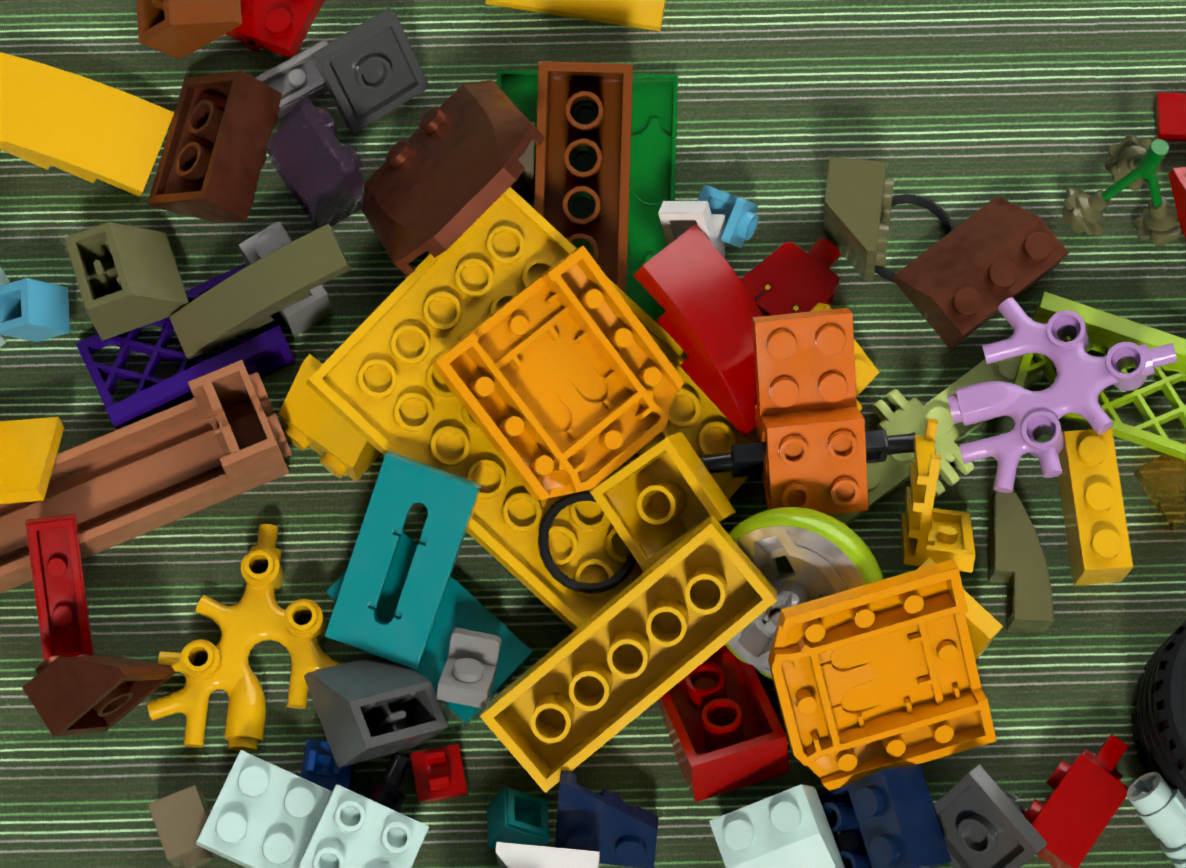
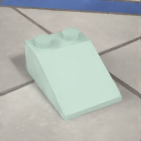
(778, 833)

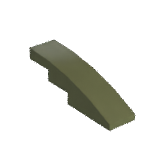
(258, 291)

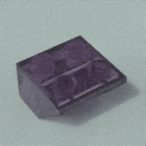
(316, 166)

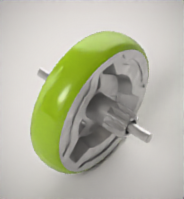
(824, 560)

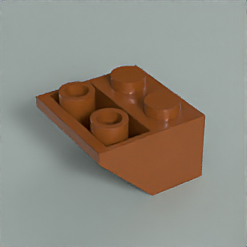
(185, 25)

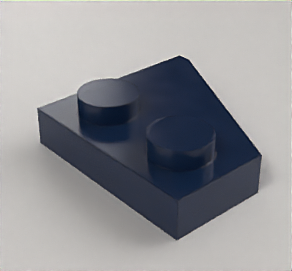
(604, 824)

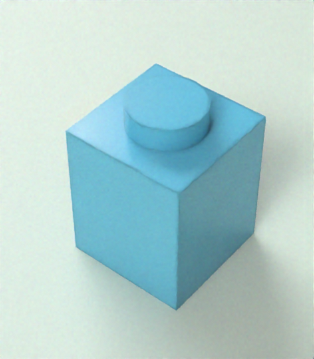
(34, 310)

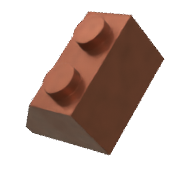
(91, 691)

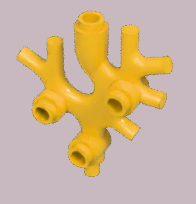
(243, 626)

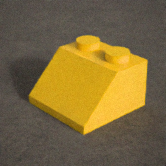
(317, 425)
(661, 499)

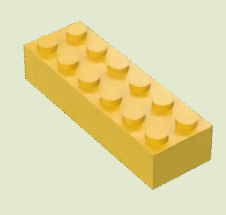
(629, 653)

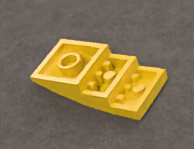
(78, 124)

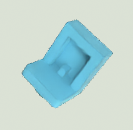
(738, 212)

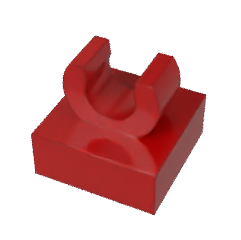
(439, 774)

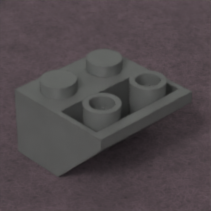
(374, 709)

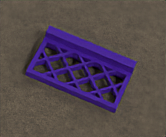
(260, 354)

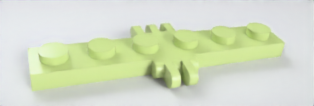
(912, 417)

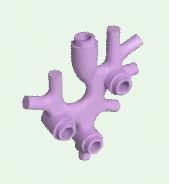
(1038, 413)

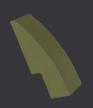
(1019, 562)

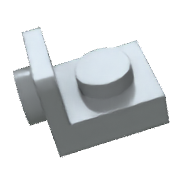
(469, 668)

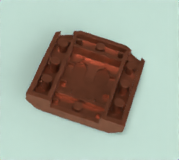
(447, 172)

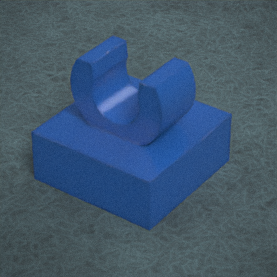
(321, 767)

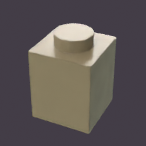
(179, 823)

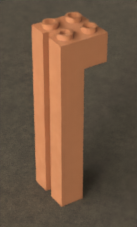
(156, 469)

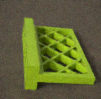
(1103, 333)

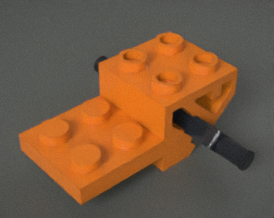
(808, 417)

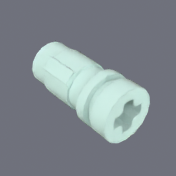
(1163, 813)

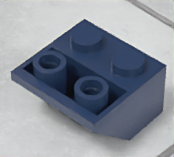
(886, 821)

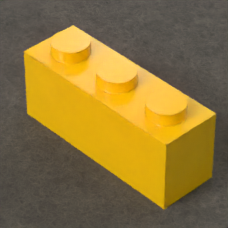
(1093, 508)

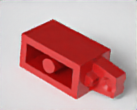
(1079, 805)

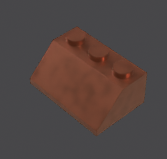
(216, 147)
(978, 267)

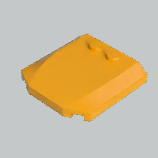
(563, 379)
(880, 676)

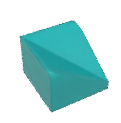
(517, 819)

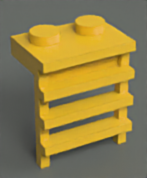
(930, 530)

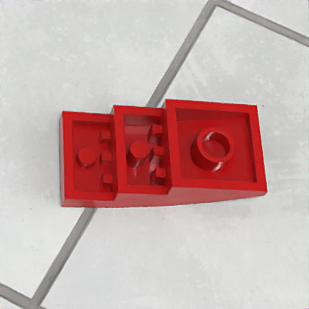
(709, 319)

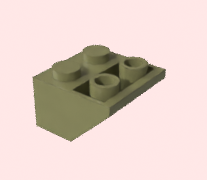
(853, 208)
(125, 277)

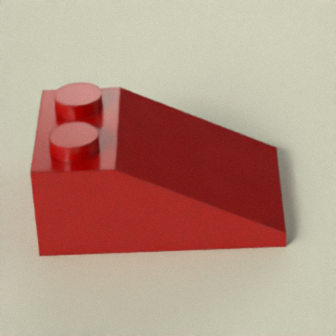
(723, 727)

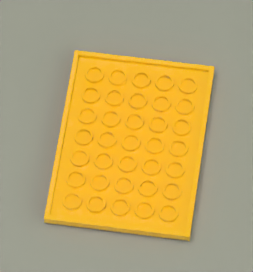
(401, 404)

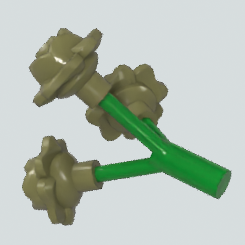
(1131, 166)

